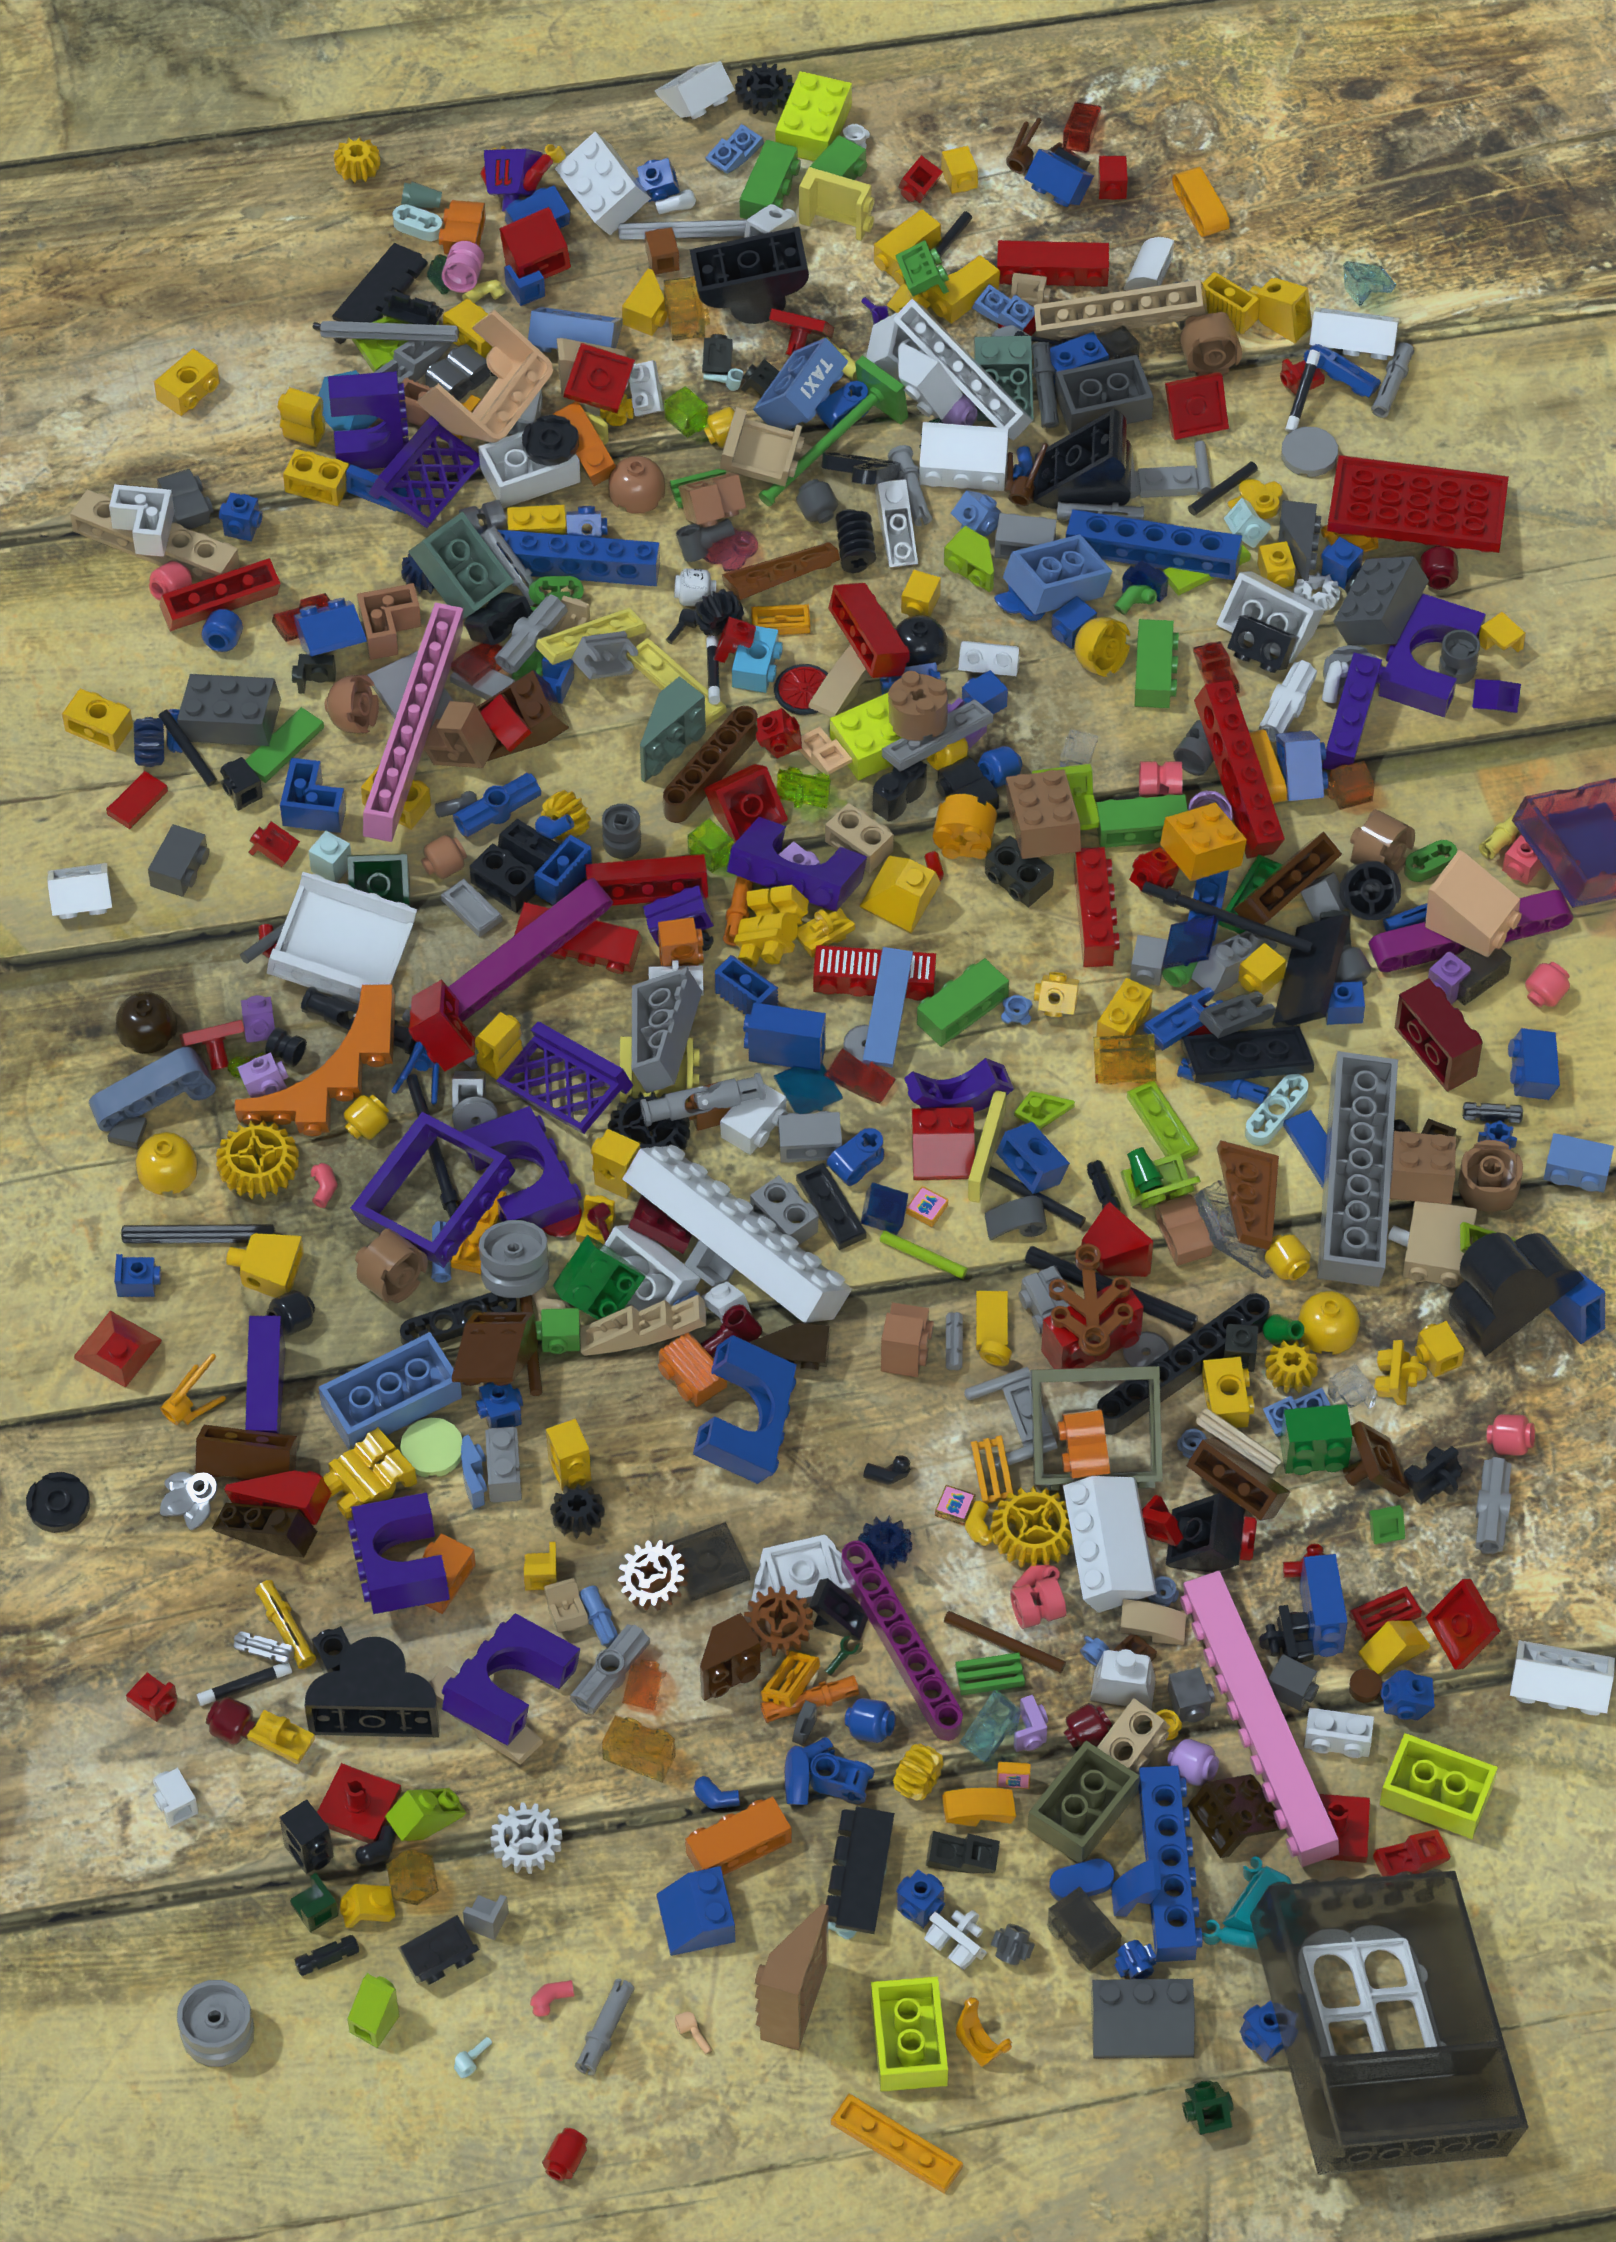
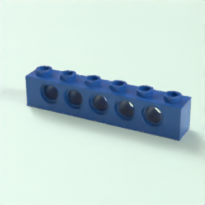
(1158, 543)
(586, 557)
(1169, 1941)

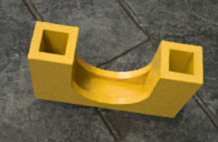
(963, 285)

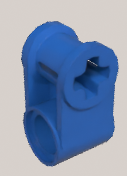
(841, 403)
(856, 1157)
(842, 1778)

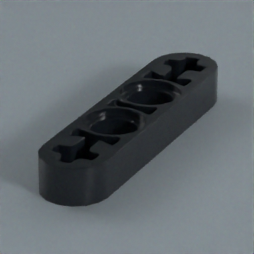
(456, 1315)

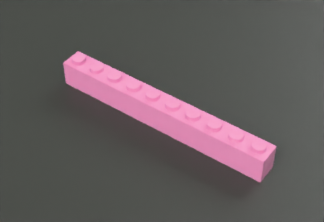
(412, 722)
(1260, 1719)

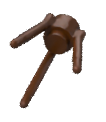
(1022, 155)
(1022, 490)

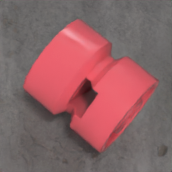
(1160, 780)
(1048, 1598)

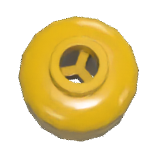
(719, 426)
(949, 755)
(366, 1117)
(1288, 1257)

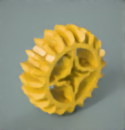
(238, 1162)
(1030, 1516)

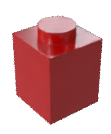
(1112, 177)

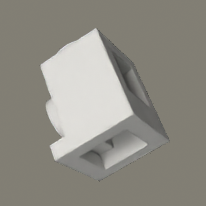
(174, 1797)

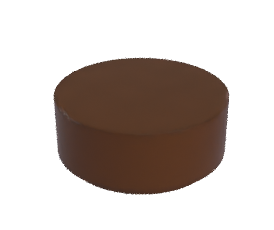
(1365, 1685)

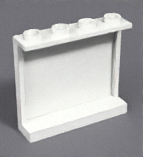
(340, 938)

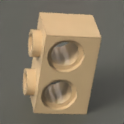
(861, 836)
(1125, 1733)

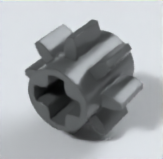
(1012, 1944)

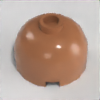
(636, 484)
(352, 704)

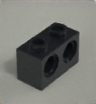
(1264, 637)
(501, 882)
(306, 1837)

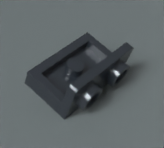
(438, 1950)

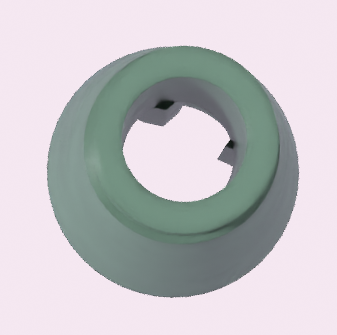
(420, 196)

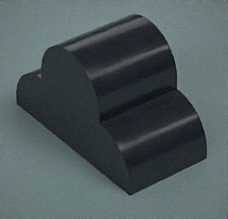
(751, 273)
(1087, 465)
(1508, 1286)
(372, 1696)

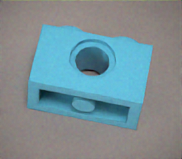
(755, 665)

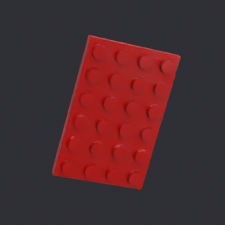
(1418, 504)

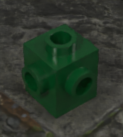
(1208, 2107)

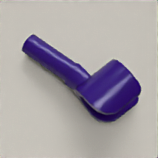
(878, 312)

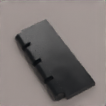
(393, 271)
(861, 1868)

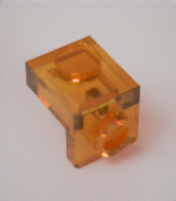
(644, 1684)

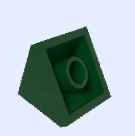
(381, 874)

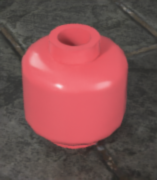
(169, 578)
(1547, 984)
(1511, 1434)

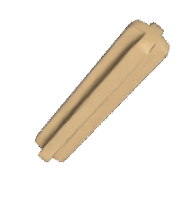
(1238, 1440)

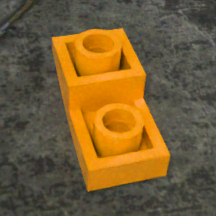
(976, 1804)

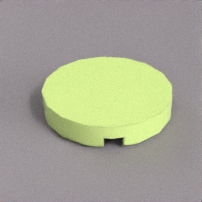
(432, 1446)

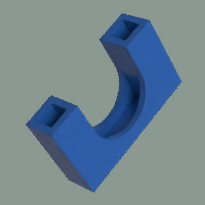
(769, 1383)

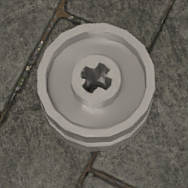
(514, 1259)
(215, 2023)

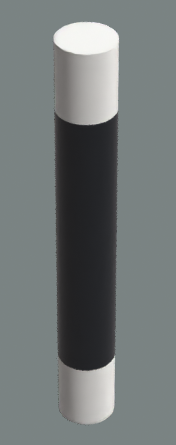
(1303, 390)
(712, 670)
(243, 1683)

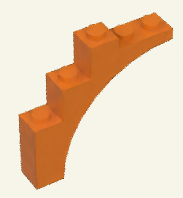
(309, 1101)

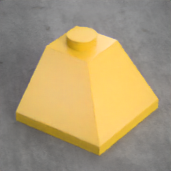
(901, 892)

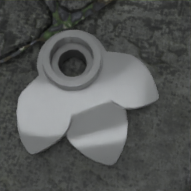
(186, 1501)

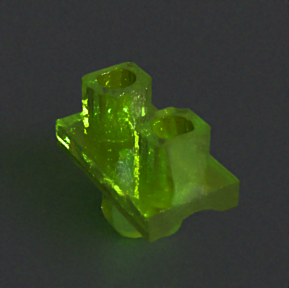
(803, 788)

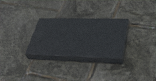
(1311, 976)
(1247, 1054)

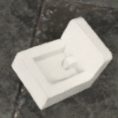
(724, 1297)

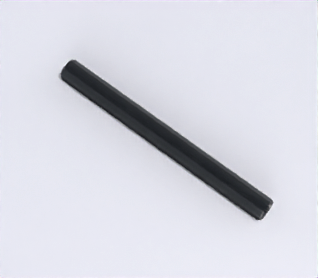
(1152, 1305)

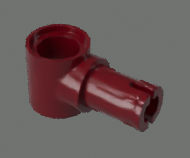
(736, 1322)

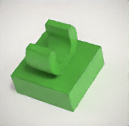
(1387, 1524)

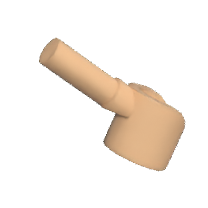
(687, 2022)

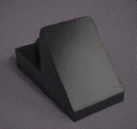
(837, 1611)

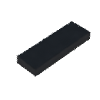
(831, 1206)

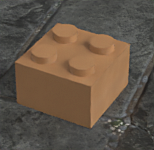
(1423, 1167)

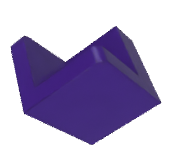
(1496, 695)

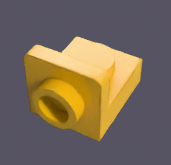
(903, 296)
(585, 1227)

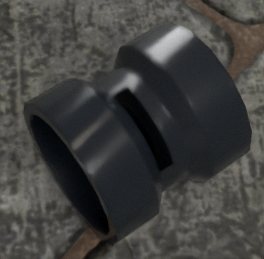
(286, 1046)

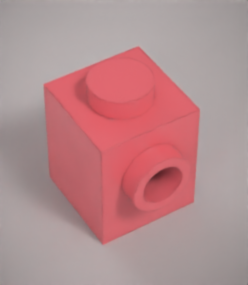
(1521, 862)

